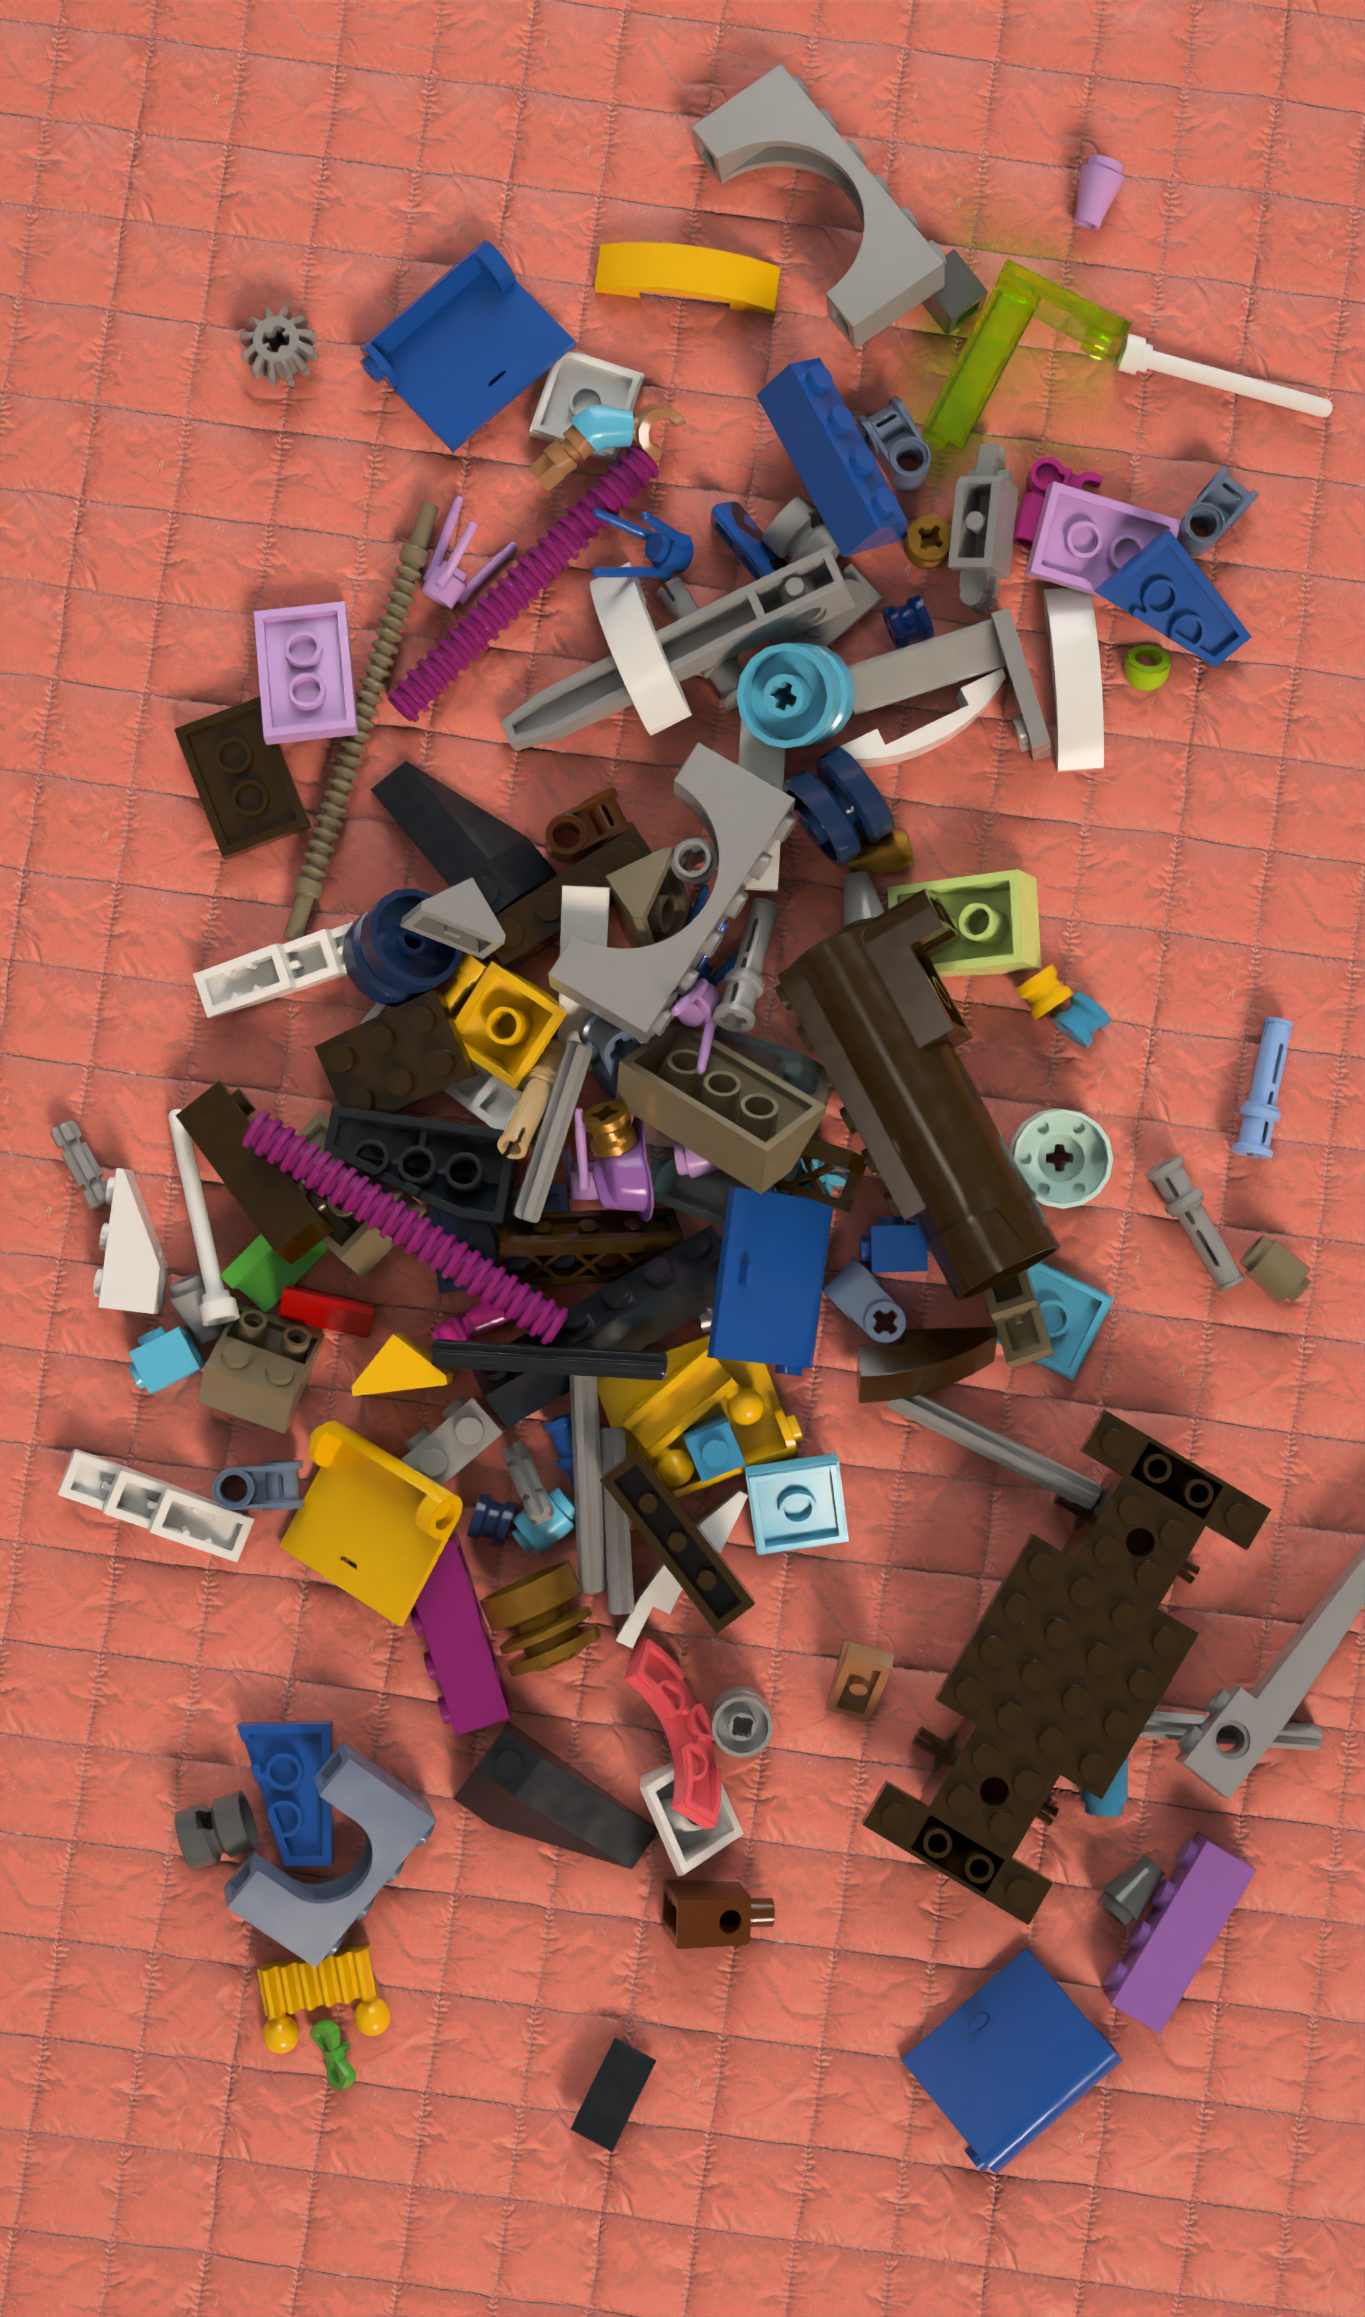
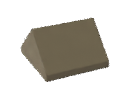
(649, 899)

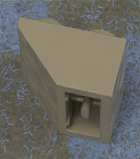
(260, 1368)

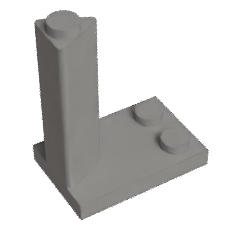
(952, 660)

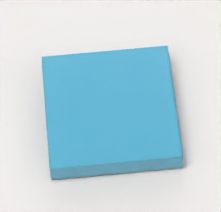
(1071, 1317)
(797, 1504)

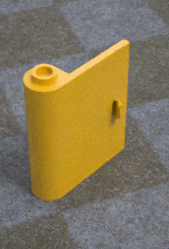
(761, 1443)
(376, 1516)

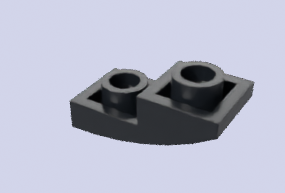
(613, 2095)

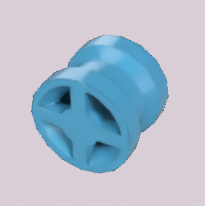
(1081, 1019)

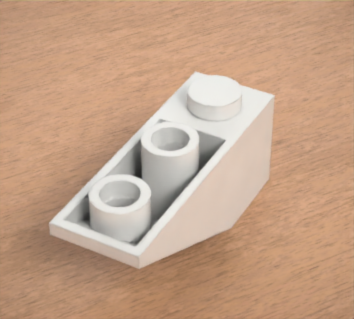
(134, 1261)

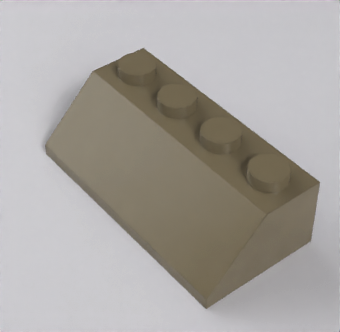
(728, 1115)

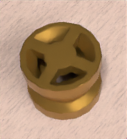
(923, 551)
(609, 1129)

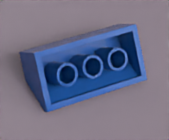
(832, 458)

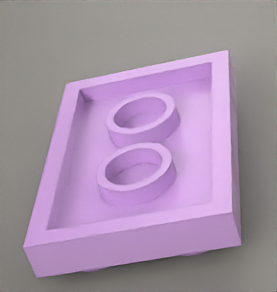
(1089, 537)
(305, 673)

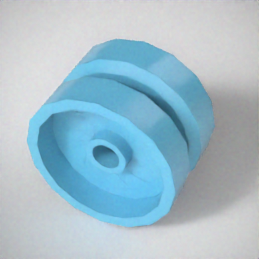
(795, 694)

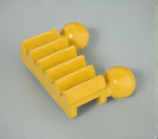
(681, 1403)
(297, 1985)

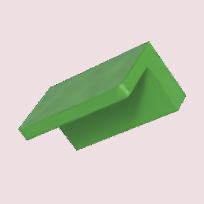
(264, 1274)

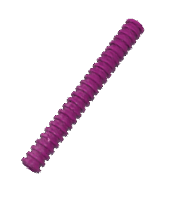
(522, 583)
(404, 1226)

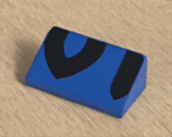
(745, 539)

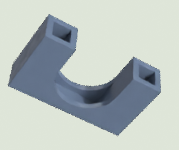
(315, 1916)

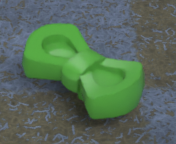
(339, 2071)

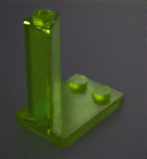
(995, 336)

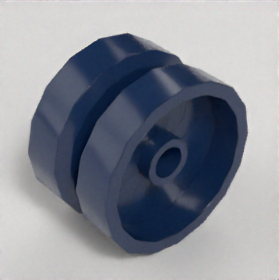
(839, 806)
(391, 961)

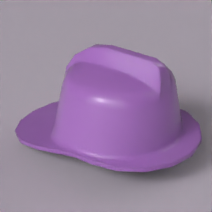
(625, 1179)

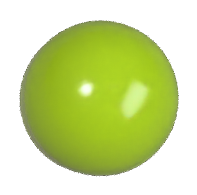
(1146, 677)

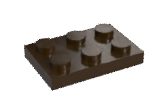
(241, 779)
(397, 1057)

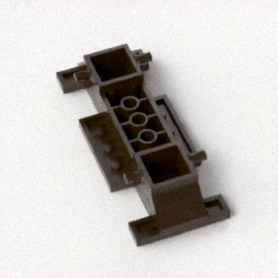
(1063, 1666)

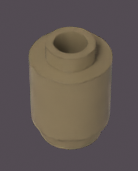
(1276, 1269)

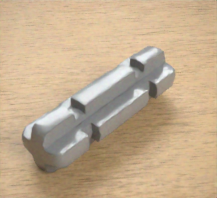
(80, 1163)
(528, 1483)

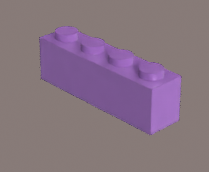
(1178, 1931)

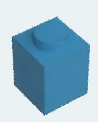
(713, 1447)

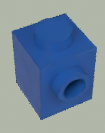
(893, 1247)

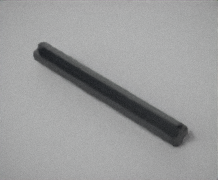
(549, 1359)

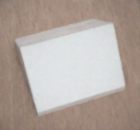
(683, 1839)

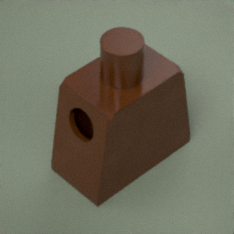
(695, 1912)

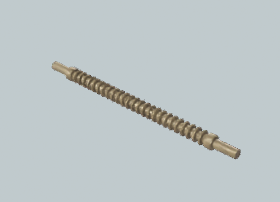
(413, 559)

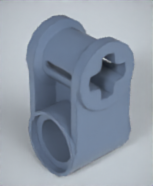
(893, 436)
(1217, 509)
(608, 1048)
(860, 1297)
(263, 1485)

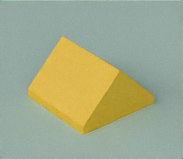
(508, 1024)
(401, 1366)

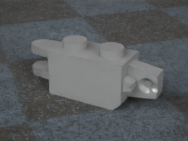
(983, 529)

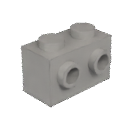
(455, 1442)

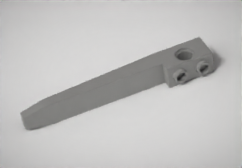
(761, 611)
(1275, 1697)

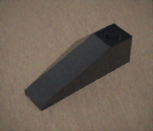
(463, 838)
(429, 1159)
(545, 1799)

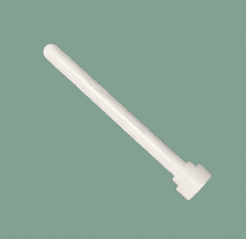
(1140, 356)
(217, 1303)

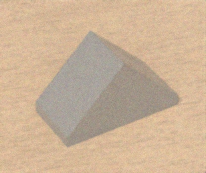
(458, 919)

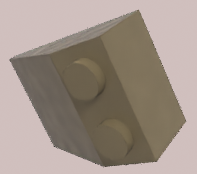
(352, 1240)

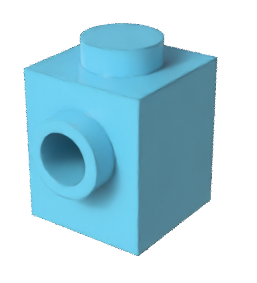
(165, 1358)

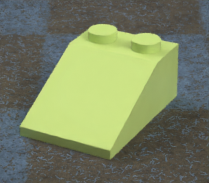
(994, 918)

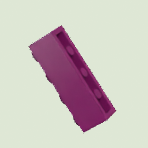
(459, 1645)

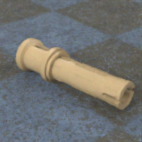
(532, 1102)

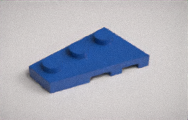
(1176, 599)
(284, 1764)

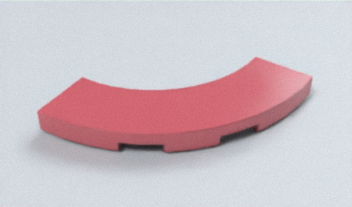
(687, 1730)

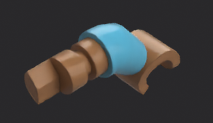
(599, 429)

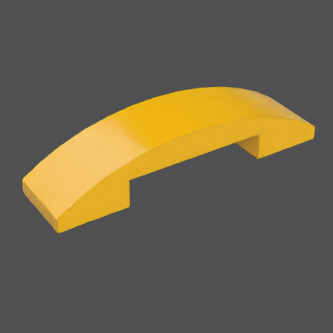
(687, 272)

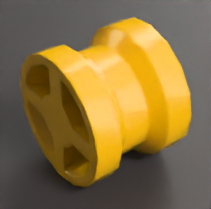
(1044, 991)

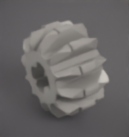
(268, 335)

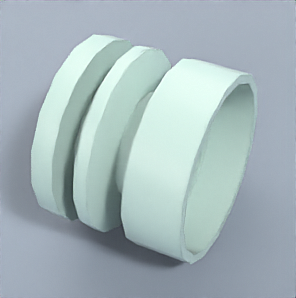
(1088, 1161)

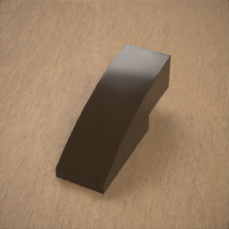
(923, 1362)

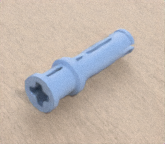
(1260, 1110)

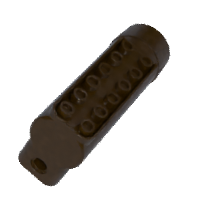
(890, 1053)

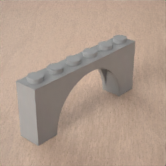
(781, 126)
(640, 984)

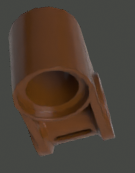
(590, 825)

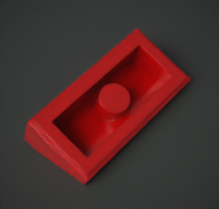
(327, 1310)

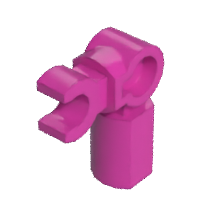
(1041, 474)
(478, 1319)

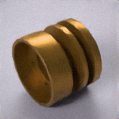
(540, 1619)

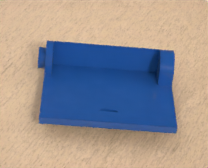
(466, 346)
(770, 1280)
(1018, 2068)

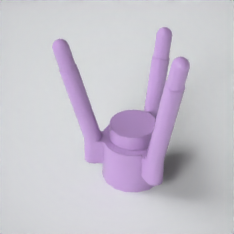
(444, 579)
(697, 1010)
(580, 1172)

